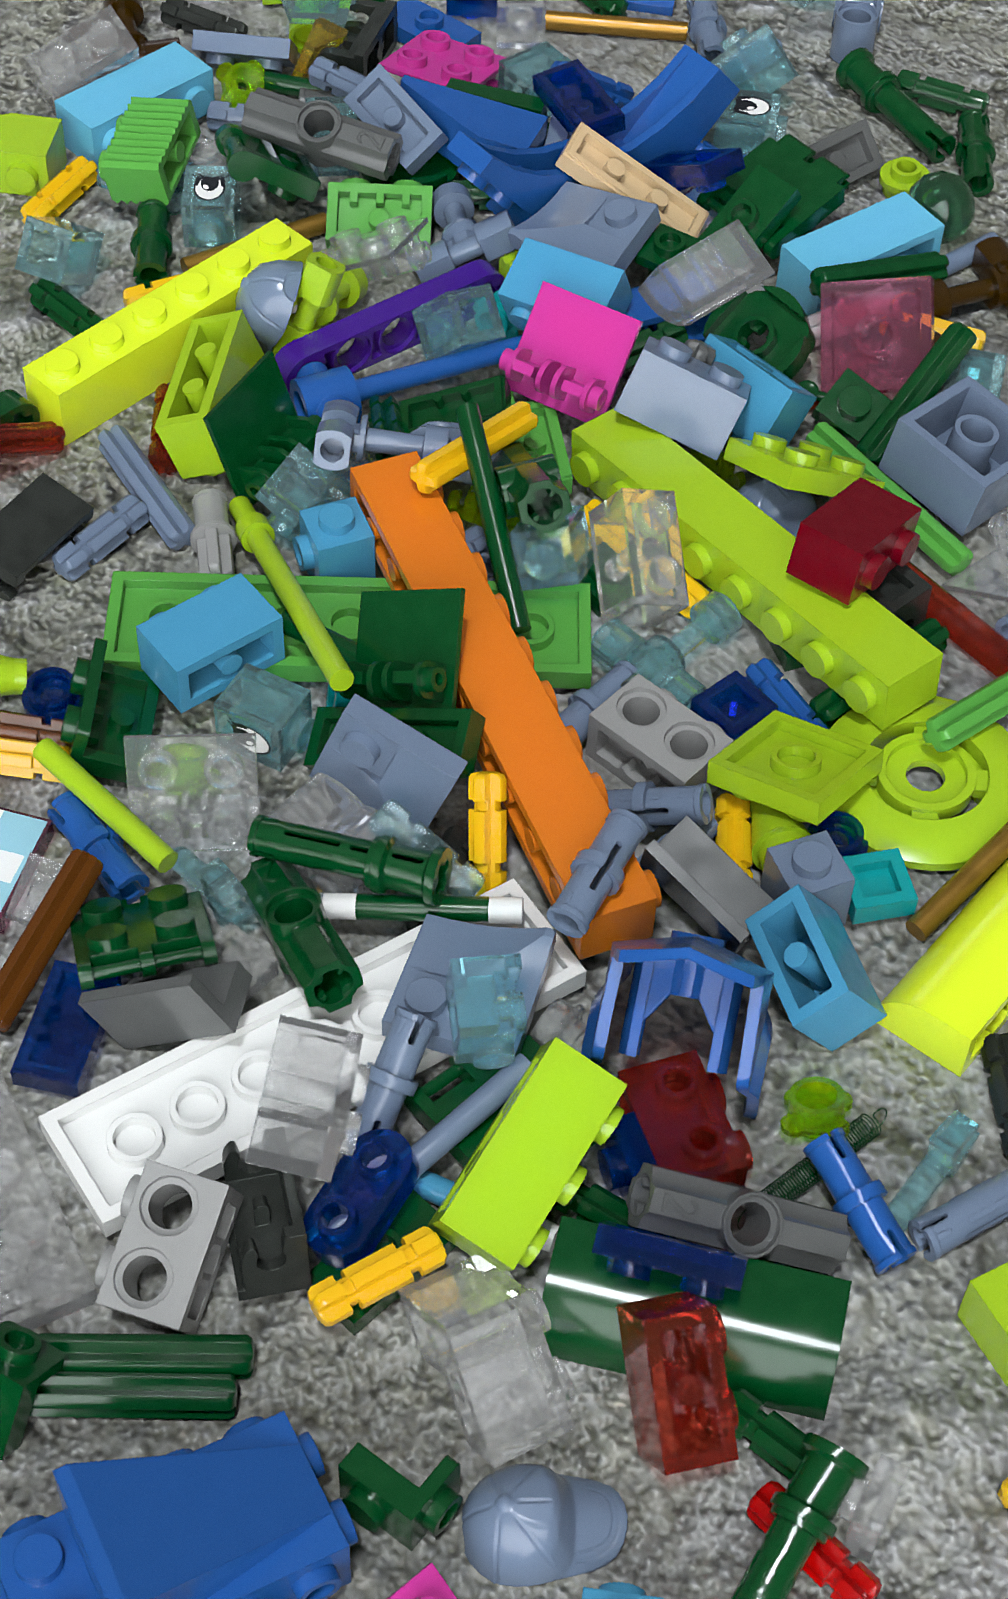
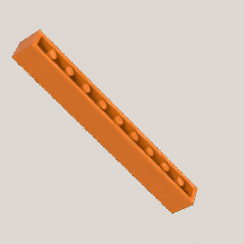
(550, 792)

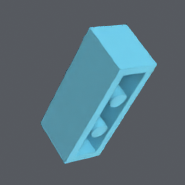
(92, 110)
(880, 231)

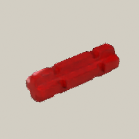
(826, 1562)

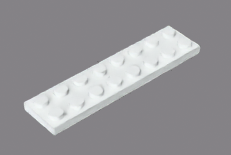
(209, 1089)

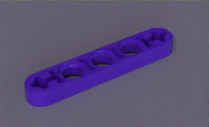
(370, 323)

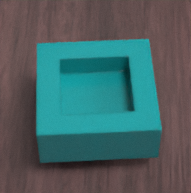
(880, 887)

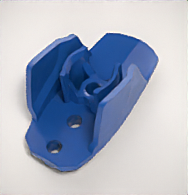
(693, 969)

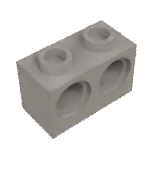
(652, 737)
(187, 1252)

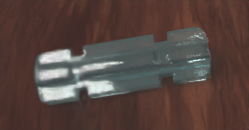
(393, 820)

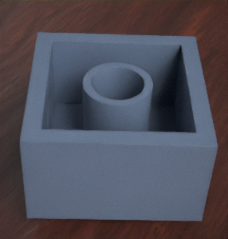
(953, 455)

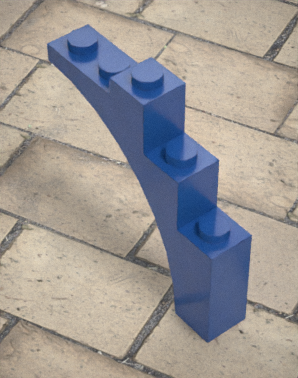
(662, 118)

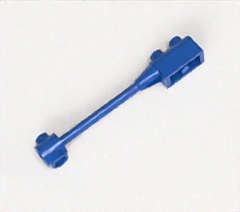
(318, 385)

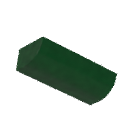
(778, 1328)

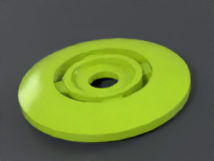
(919, 820)

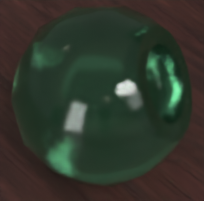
(948, 200)

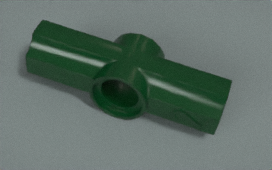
(531, 488)
(302, 934)

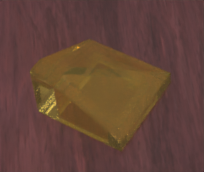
(322, 35)

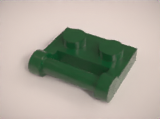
(282, 168)

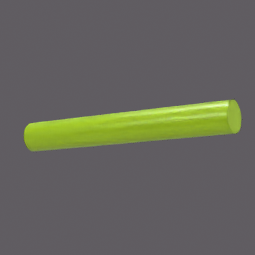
(105, 805)

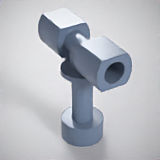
(463, 237)
(342, 434)

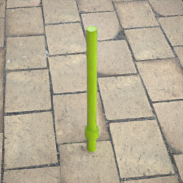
(258, 538)

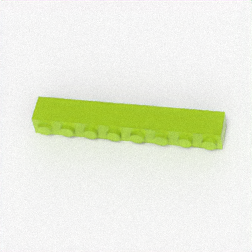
(744, 554)

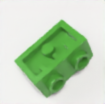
(367, 204)

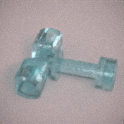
(661, 658)

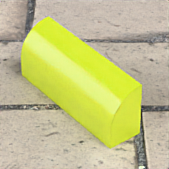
(959, 983)

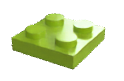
(796, 469)
(795, 767)

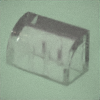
(706, 276)

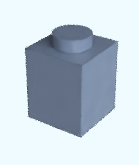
(813, 865)

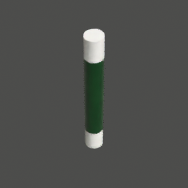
(412, 908)

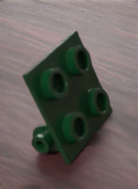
(257, 427)
(408, 648)

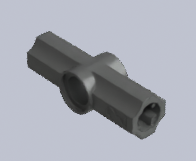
(294, 124)
(703, 1209)

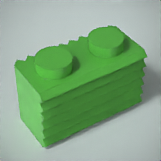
(149, 149)

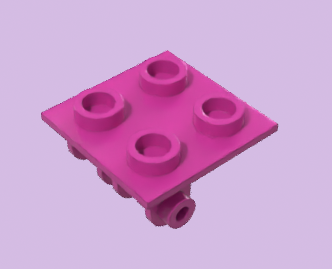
(438, 58)
(571, 353)

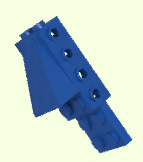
(188, 1525)

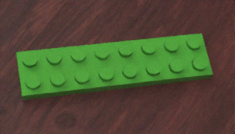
(556, 614)

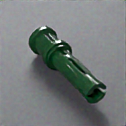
(882, 94)
(379, 862)
(801, 1518)

